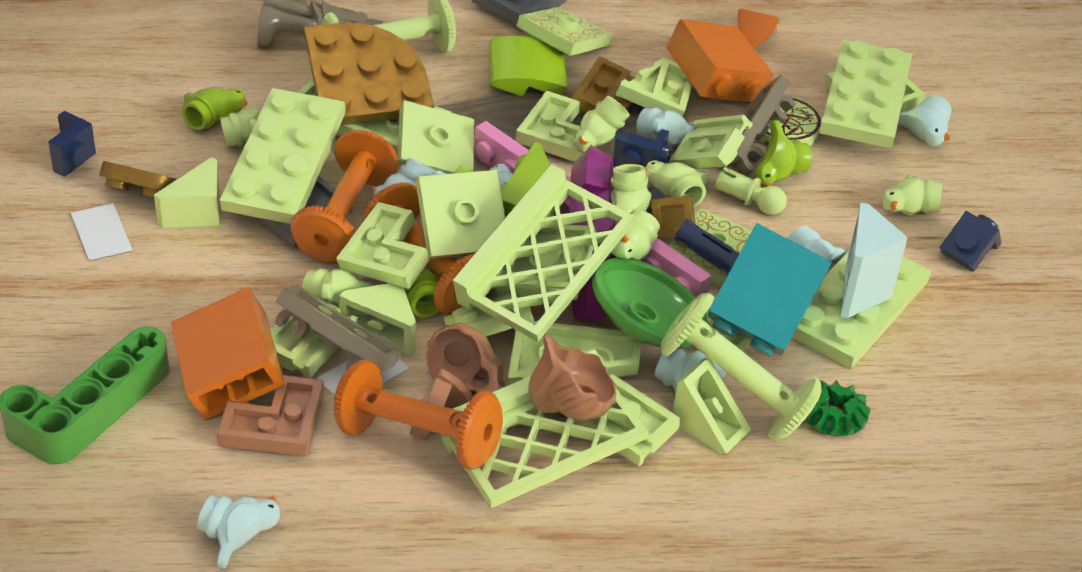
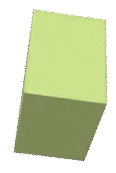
(191, 199)
(383, 312)
(709, 409)

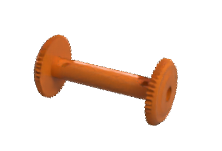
(364, 159)
(405, 196)
(362, 397)

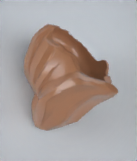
(466, 356)
(571, 383)

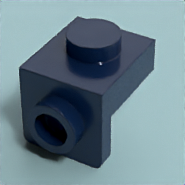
(72, 144)
(641, 150)
(971, 240)

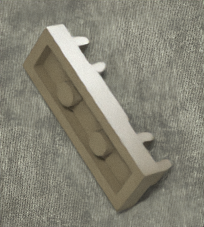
(763, 107)
(335, 328)

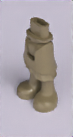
(293, 16)

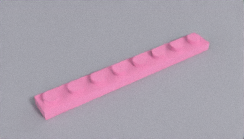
(496, 148)

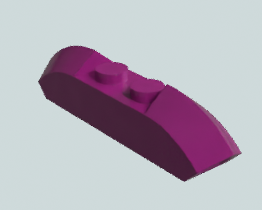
(593, 173)

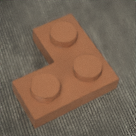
(279, 428)

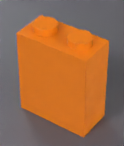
(718, 60)
(226, 353)

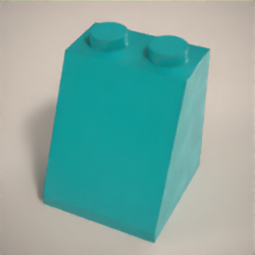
(768, 291)

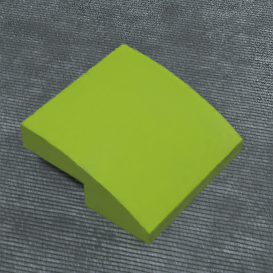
(526, 62)

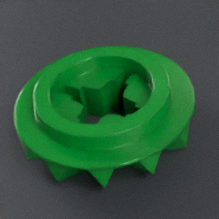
(835, 421)

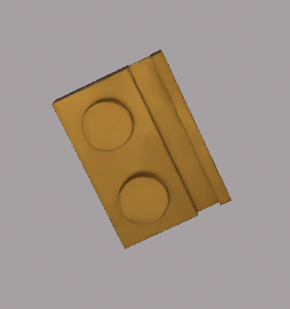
(602, 82)

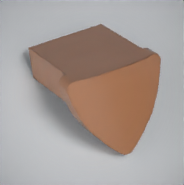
(444, 391)

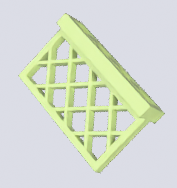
(511, 242)
(519, 409)

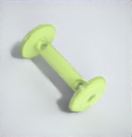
(439, 23)
(790, 406)

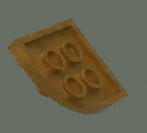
(365, 70)

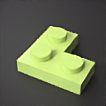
(552, 126)
(378, 248)

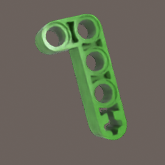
(72, 419)

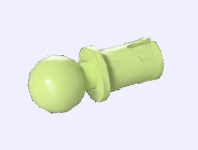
(769, 199)

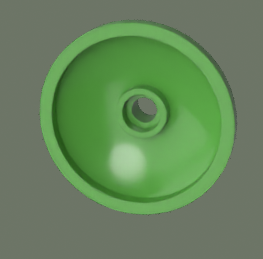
(640, 298)

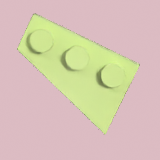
(615, 347)

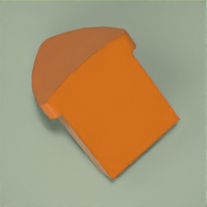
(756, 26)

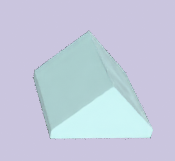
(871, 262)

